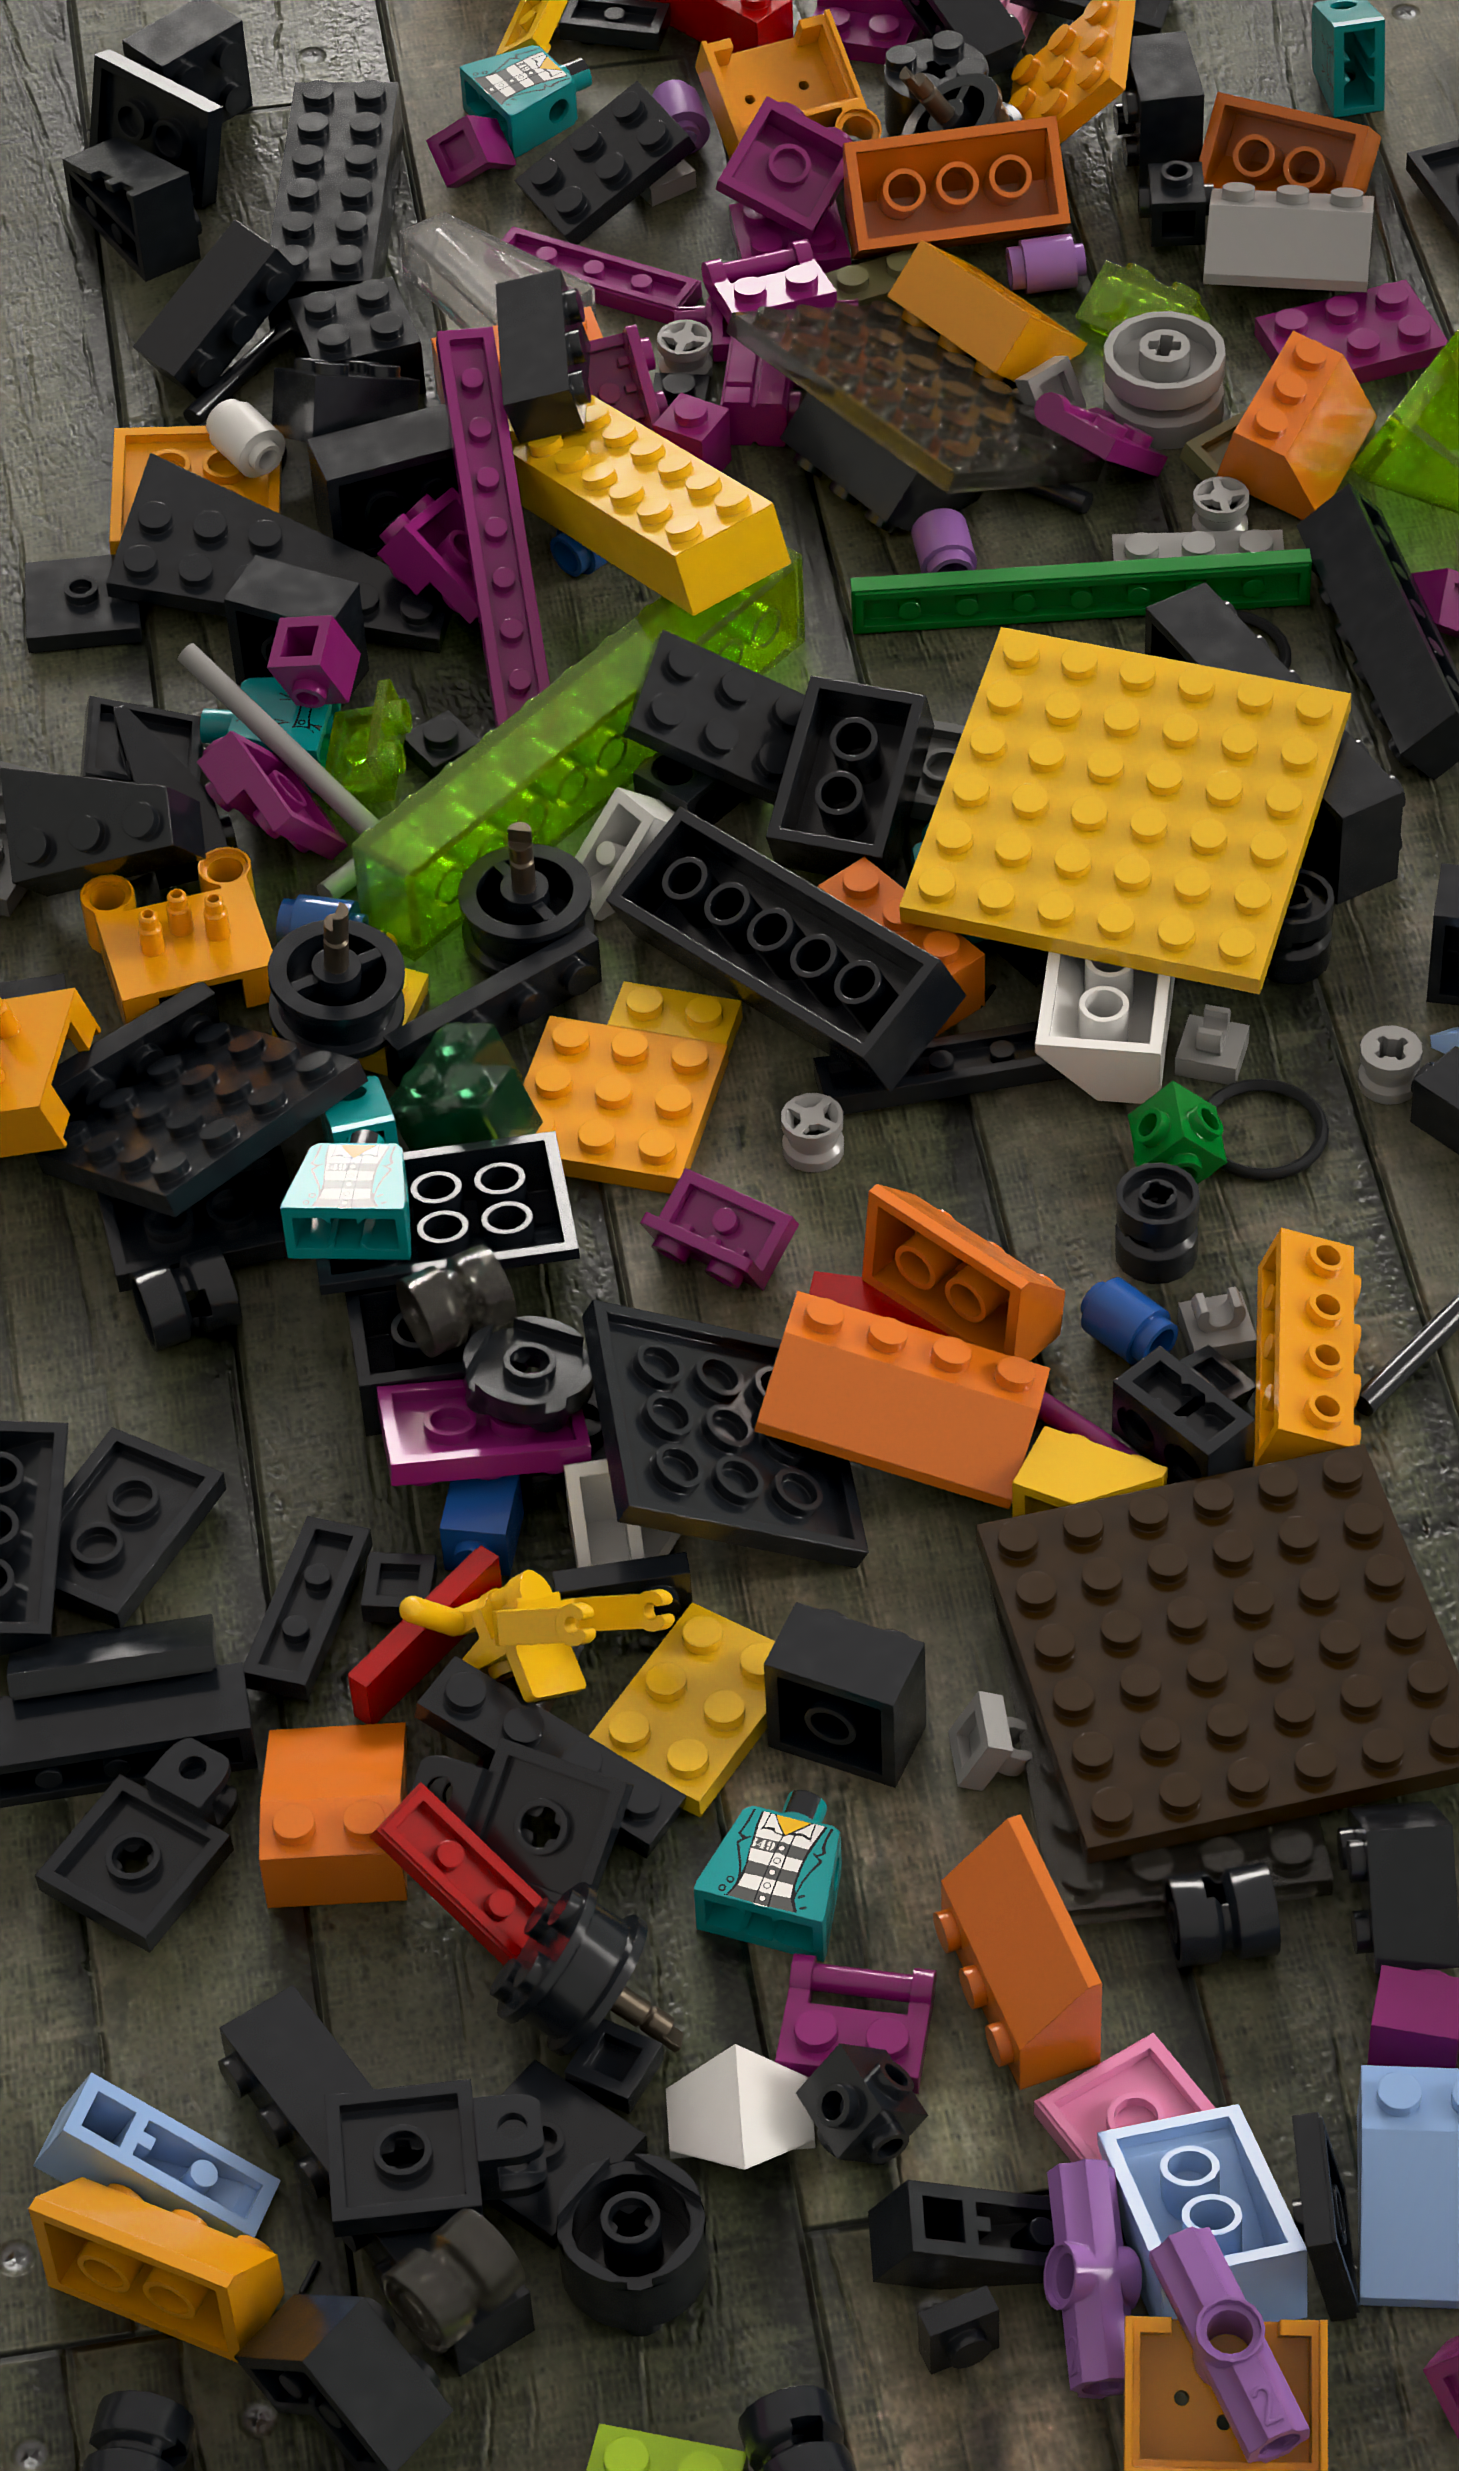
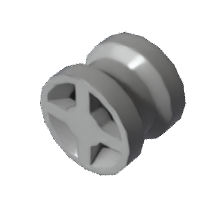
(685, 348)
(1220, 505)
(1388, 1064)
(812, 1132)

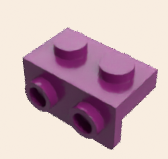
(622, 376)
(722, 1229)

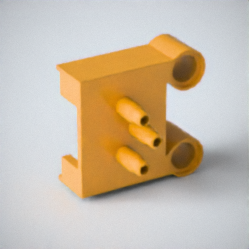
(801, 70)
(182, 940)
(30, 1048)
(1186, 2437)

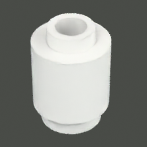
(245, 438)

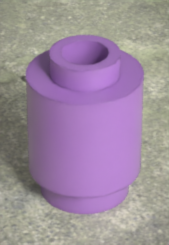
(686, 108)
(1045, 264)
(943, 542)

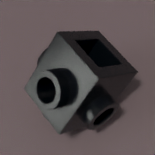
(1175, 203)
(862, 2104)

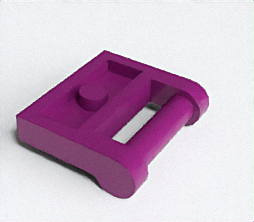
(747, 285)
(1100, 433)
(815, 2030)

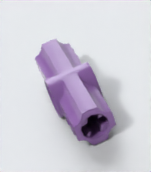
(1090, 2275)
(1246, 2382)

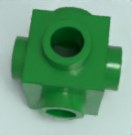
(1178, 1131)

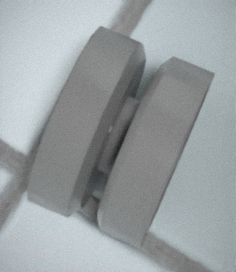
(1165, 376)

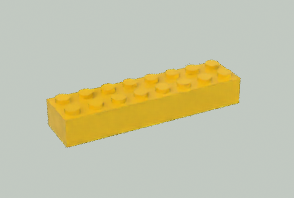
(651, 508)

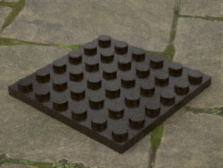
(1227, 1652)

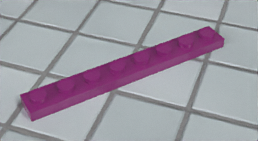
(492, 519)

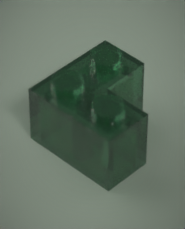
(463, 1091)

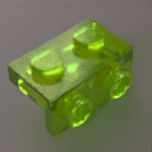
(1132, 291)
(368, 746)

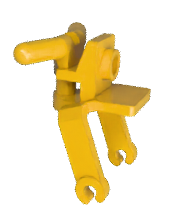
(531, 1630)

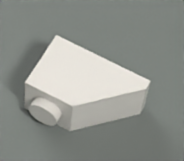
(617, 842)

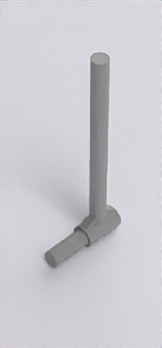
(290, 753)

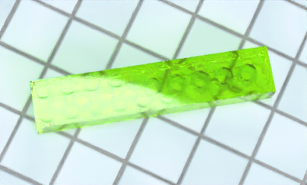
(551, 759)

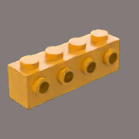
(1306, 1348)

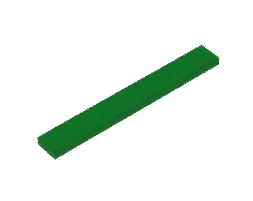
(1074, 590)

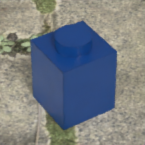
(483, 1515)

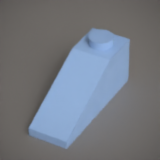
(129, 2143)

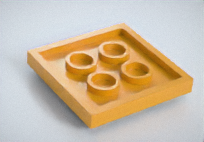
(1078, 67)
(186, 448)
(624, 1100)

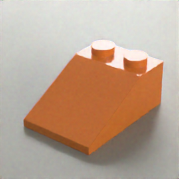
(321, 1805)

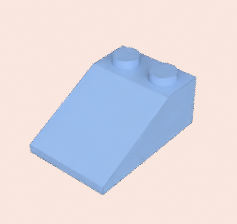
(1212, 2175)
(1408, 2186)

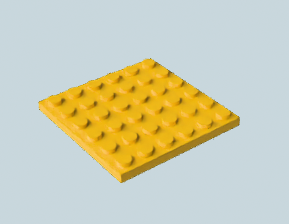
(1127, 809)

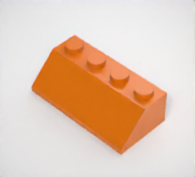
(954, 187)
(902, 1399)

